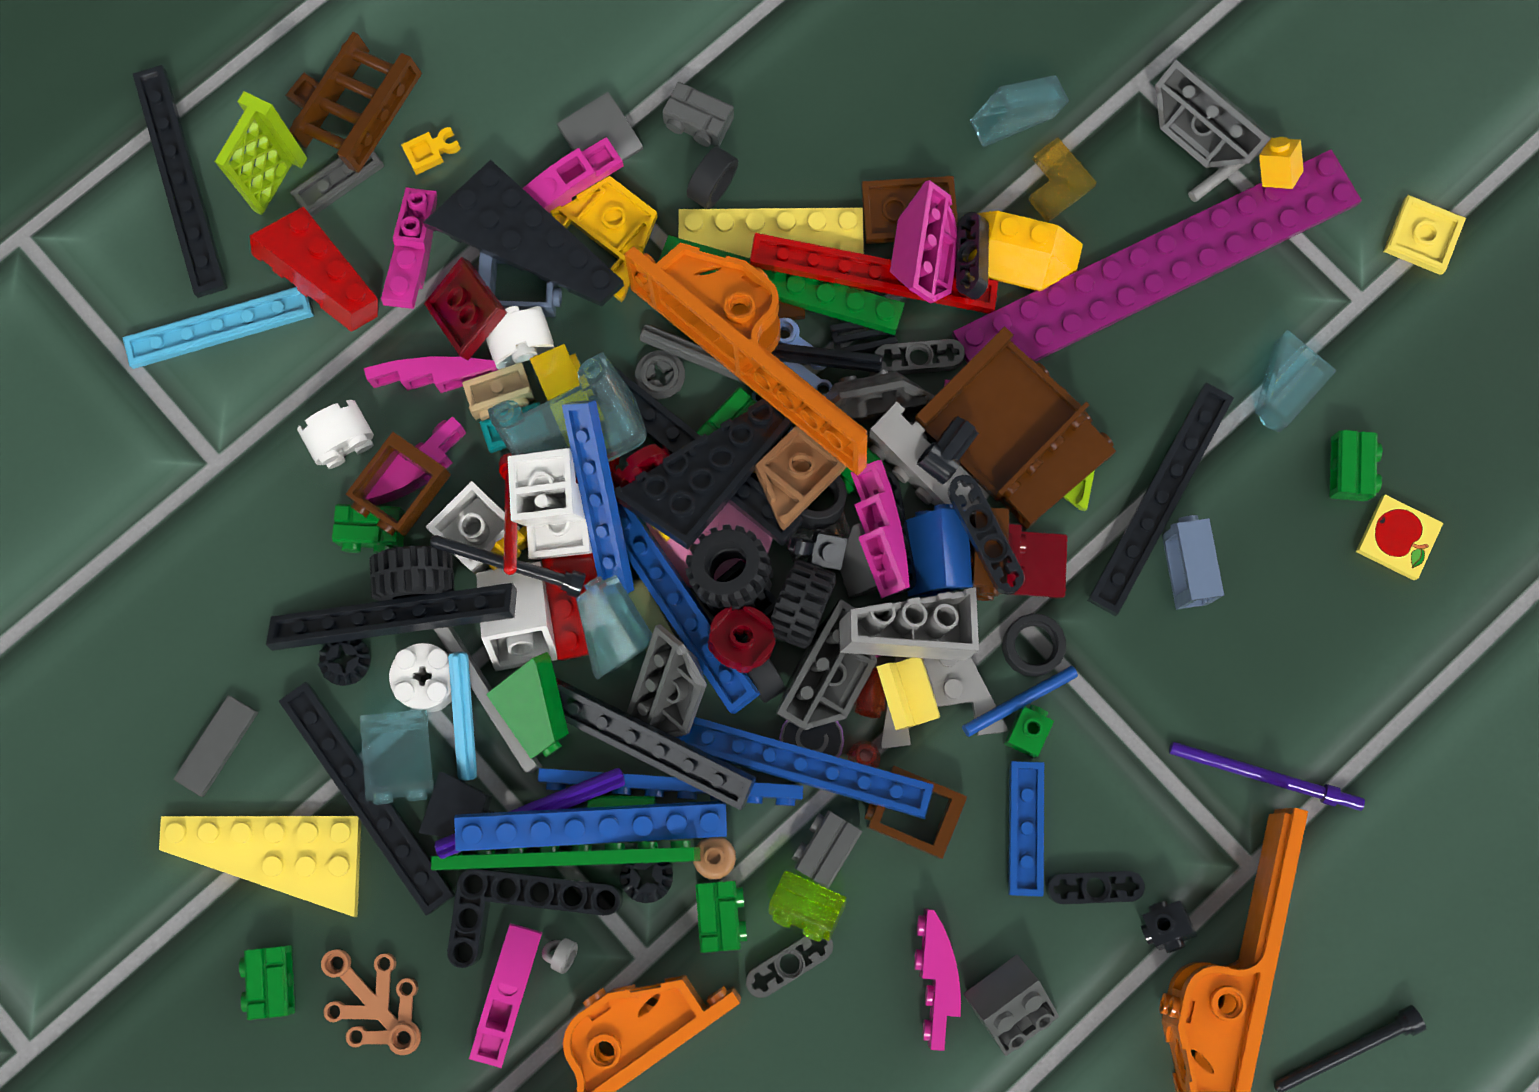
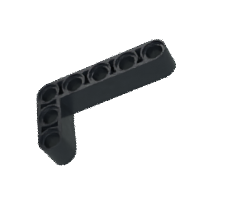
(523, 897)

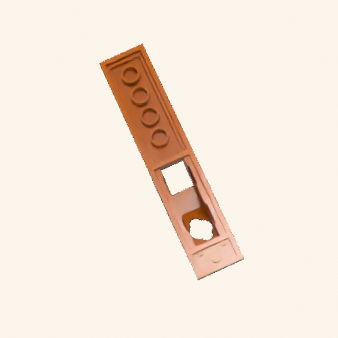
(738, 324)
(637, 1030)
(1231, 1034)

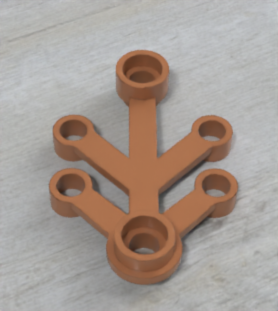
(375, 1004)

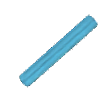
(462, 716)

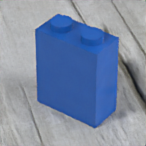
(939, 552)

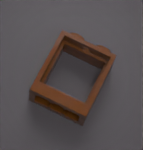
(376, 468)
(984, 588)
(945, 827)

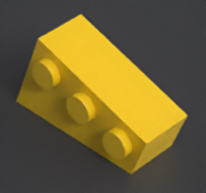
(556, 371)

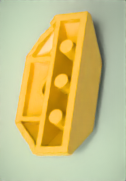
(1028, 251)

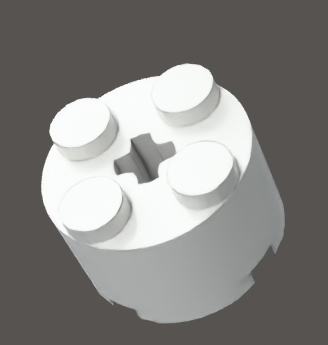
(519, 337)
(336, 433)
(406, 675)

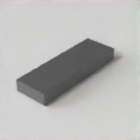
(332, 183)
(215, 746)

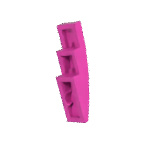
(444, 372)
(883, 534)

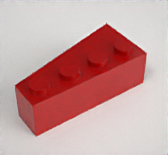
(311, 261)

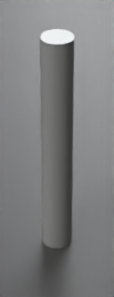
(1213, 181)

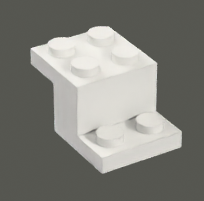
(548, 503)

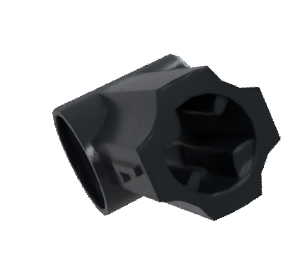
(943, 456)

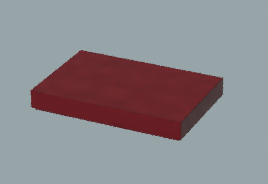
(465, 308)

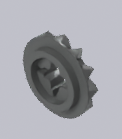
(667, 363)

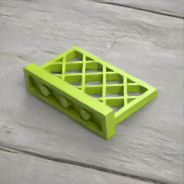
(274, 138)

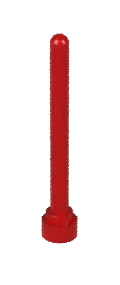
(510, 527)

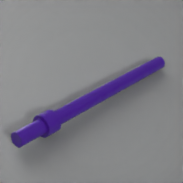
(1327, 794)

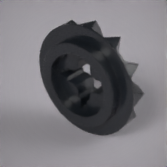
(355, 669)
(649, 892)

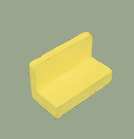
(908, 692)

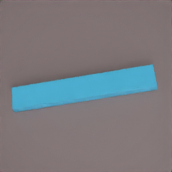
(216, 327)

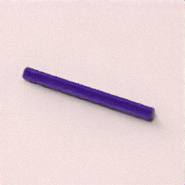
(560, 800)

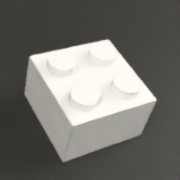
(471, 520)

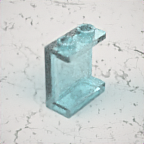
(396, 756)

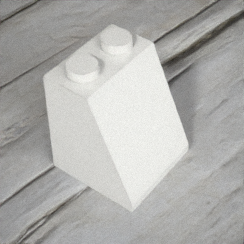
(530, 633)

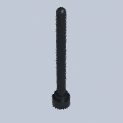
(569, 582)
(1407, 1022)

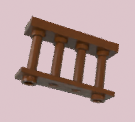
(376, 117)

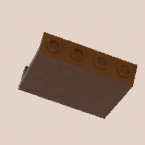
(1013, 410)
(1061, 471)

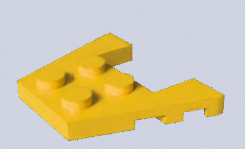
(611, 219)

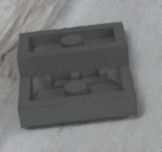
(600, 120)

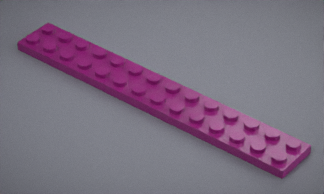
(1166, 262)

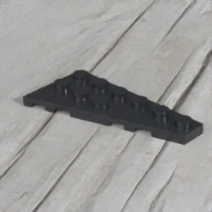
(515, 229)
(704, 475)

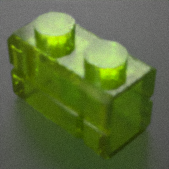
(806, 906)

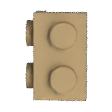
(496, 387)

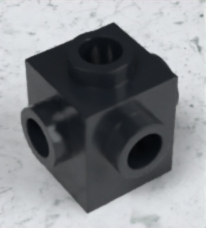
(1179, 931)

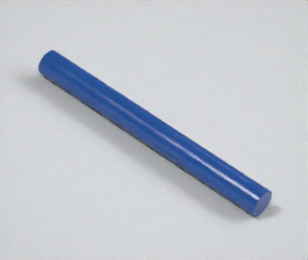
(1019, 701)

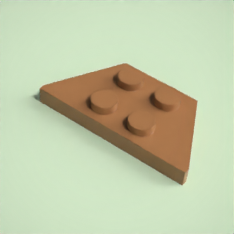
(796, 474)

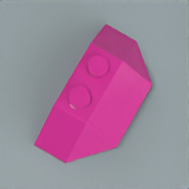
(926, 244)

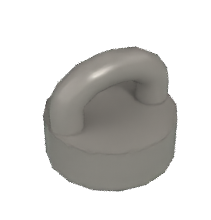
(563, 956)

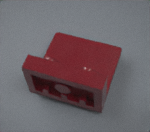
(1041, 560)

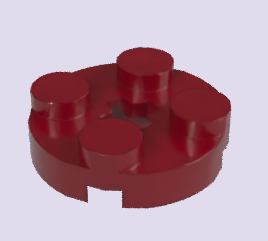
(641, 460)
(741, 655)

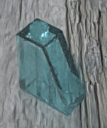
(1018, 108)
(1290, 381)
(611, 625)

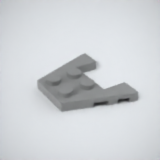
(952, 684)

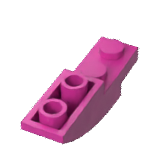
(574, 174)
(411, 249)
(404, 477)
(937, 963)
(505, 995)

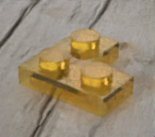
(1067, 180)

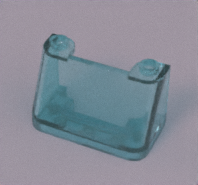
(545, 425)

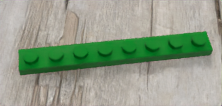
(821, 296)
(580, 855)

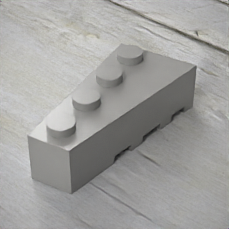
(901, 446)
(916, 628)

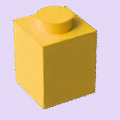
(1281, 163)

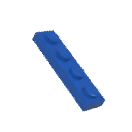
(1026, 829)

